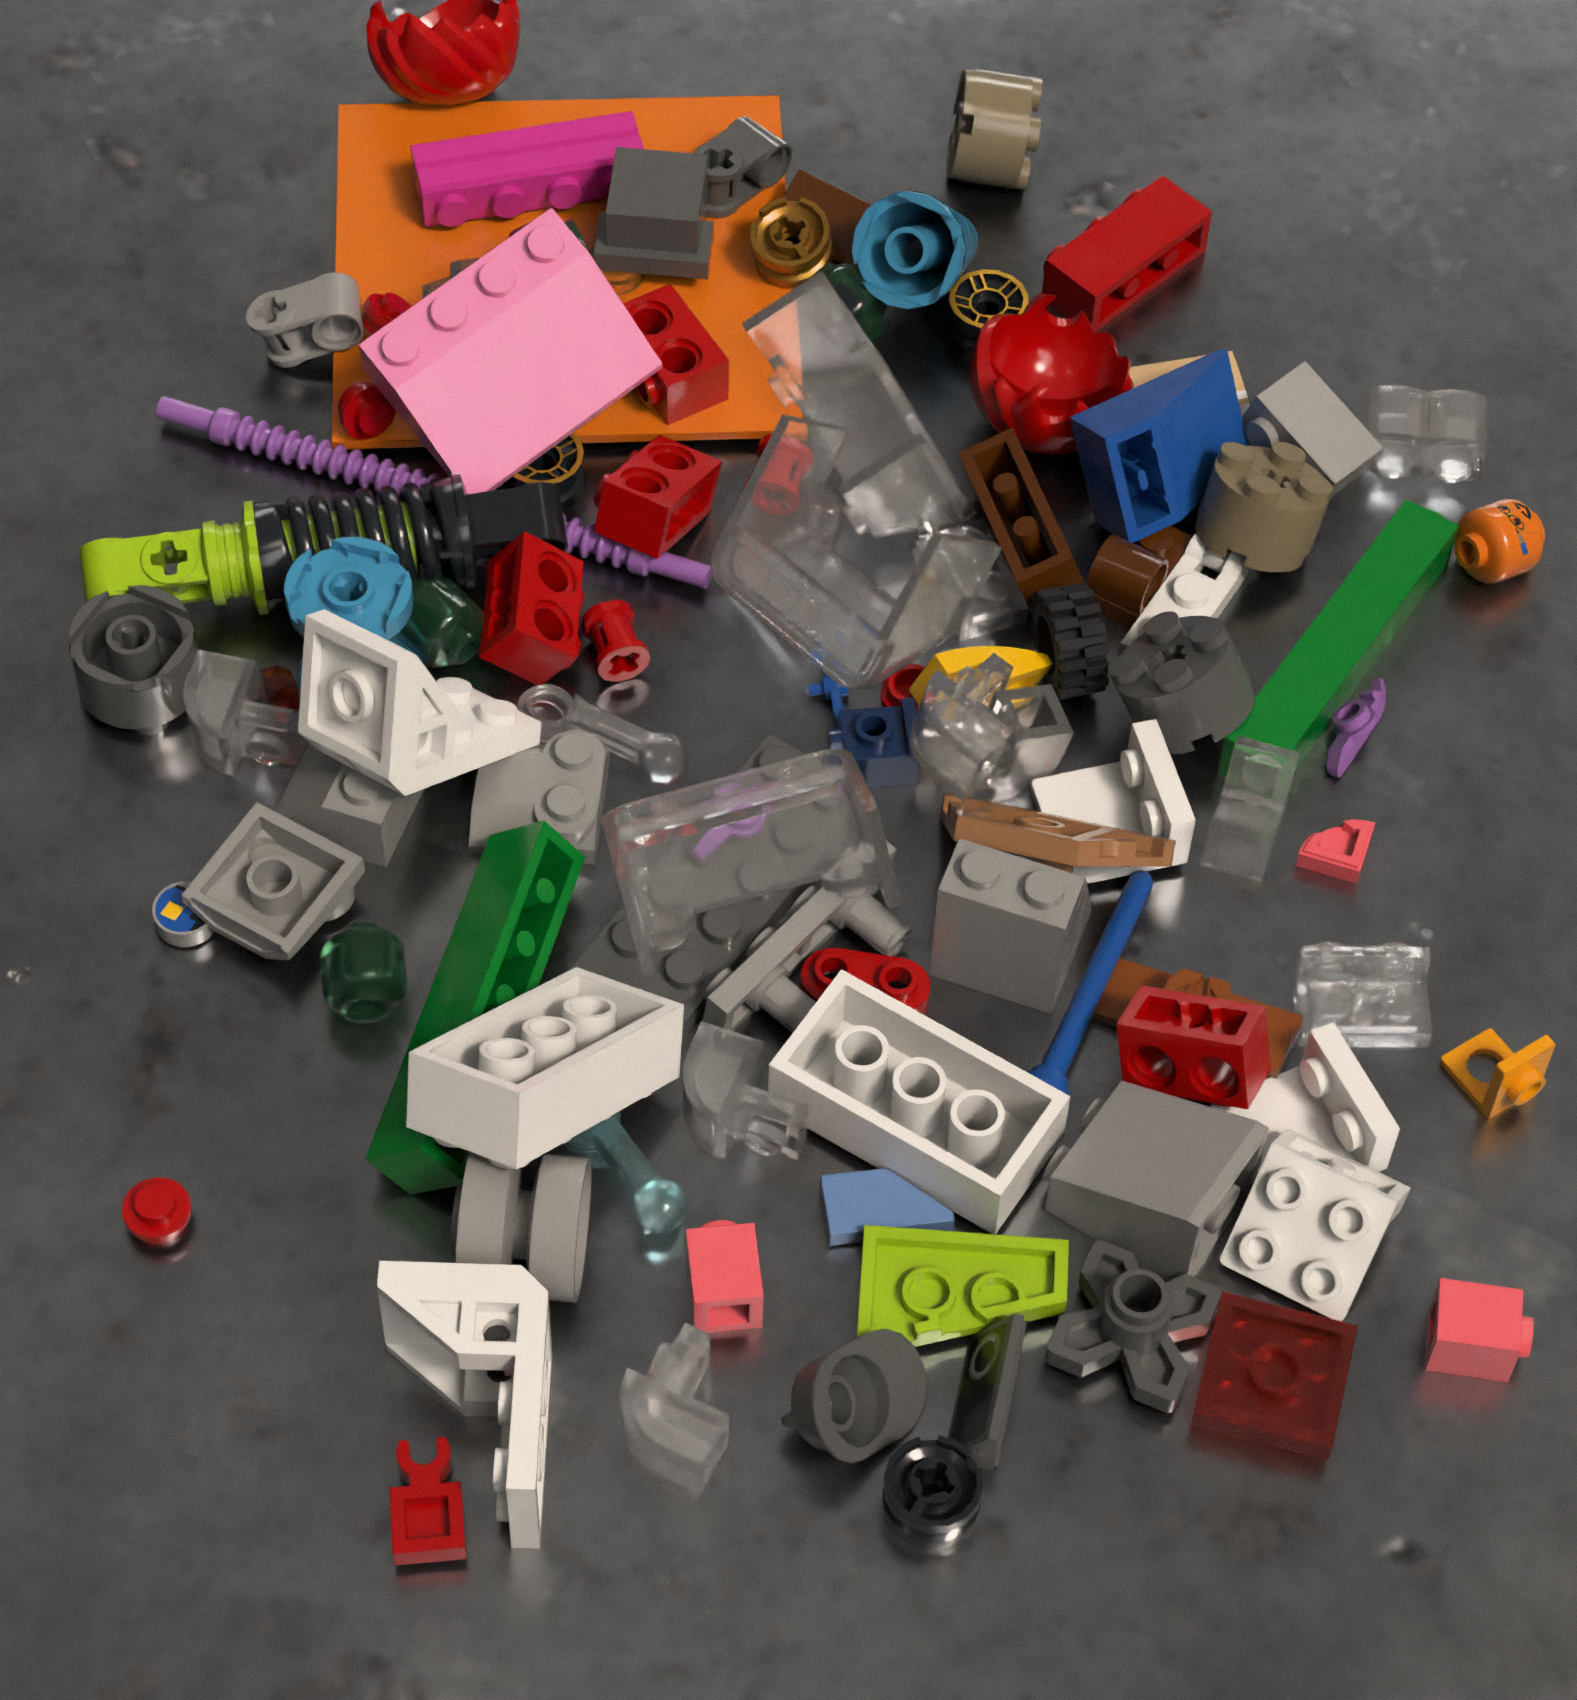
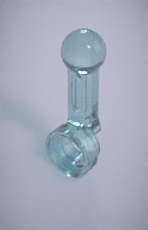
(658, 1201)

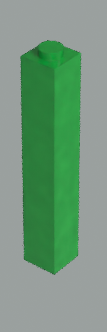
(1349, 633)

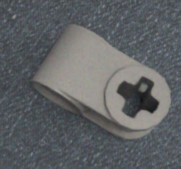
(312, 319)

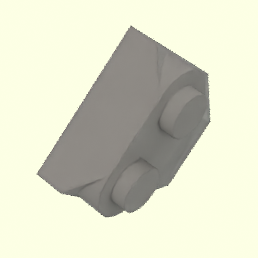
(548, 782)
(273, 884)

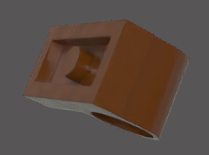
(1131, 573)

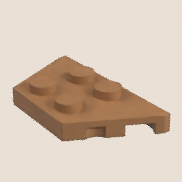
(1050, 837)

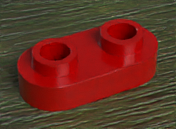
(872, 969)

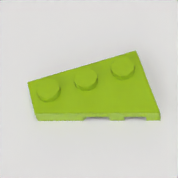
(956, 1282)

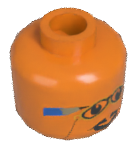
(1501, 539)

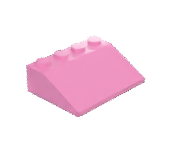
(510, 355)

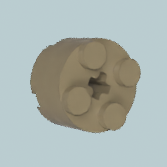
(994, 128)
(1263, 505)

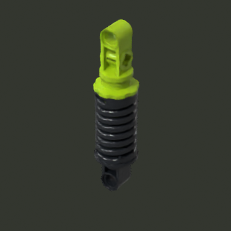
(259, 549)

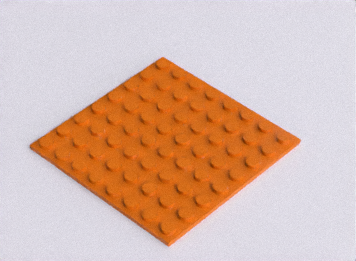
(390, 251)

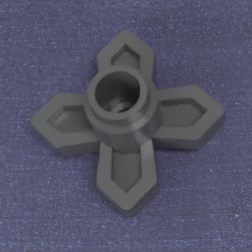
(1134, 1322)

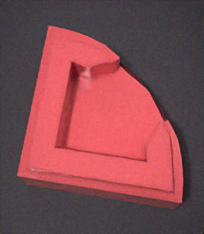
(1338, 850)

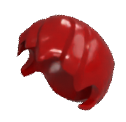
(449, 53)
(1041, 371)

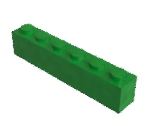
(489, 960)

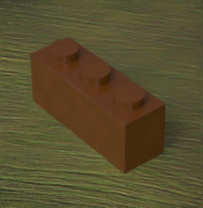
(1019, 515)

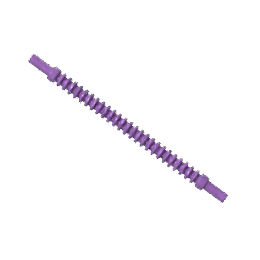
(226, 428)

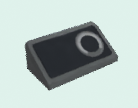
(988, 1389)

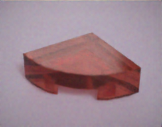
(279, 687)

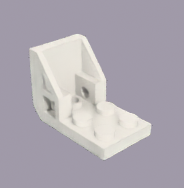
(389, 715)
(455, 1326)

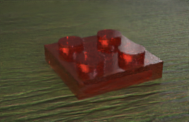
(1275, 1375)

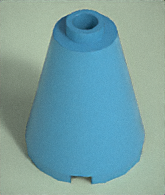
(912, 248)

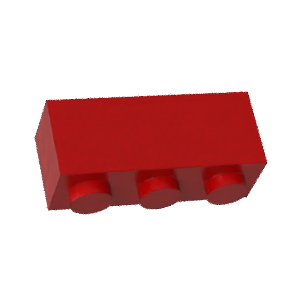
(1127, 253)

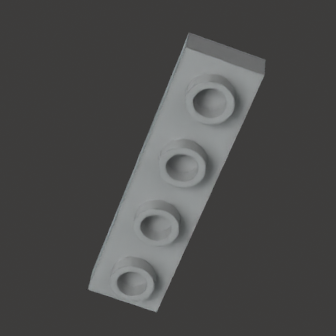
(776, 955)

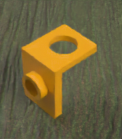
(1514, 1079)

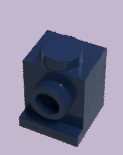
(879, 743)

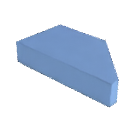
(877, 1199)

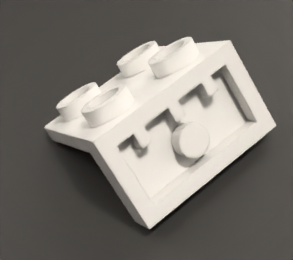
(1131, 795)
(1327, 1102)
(1312, 1224)

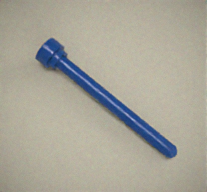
(1094, 982)

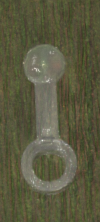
(659, 754)

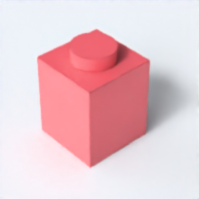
(724, 1277)
(1477, 1330)

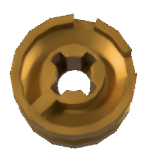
(779, 259)

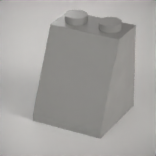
(1007, 925)
(1156, 1176)

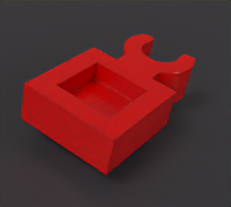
(428, 1513)

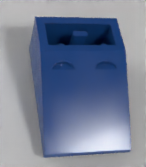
(1156, 446)

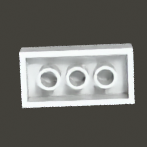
(543, 1067)
(920, 1100)

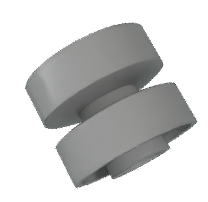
(546, 1226)

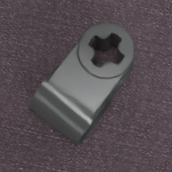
(742, 165)

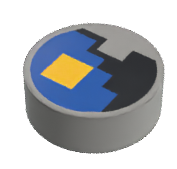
(176, 921)

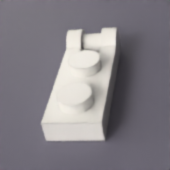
(1191, 592)

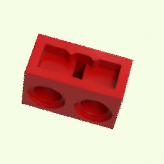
(692, 362)
(656, 496)
(532, 609)
(1194, 1046)

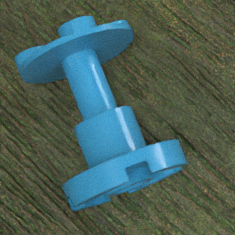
(354, 581)

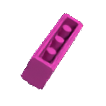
(519, 169)

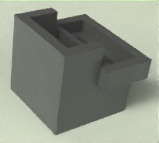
(656, 215)

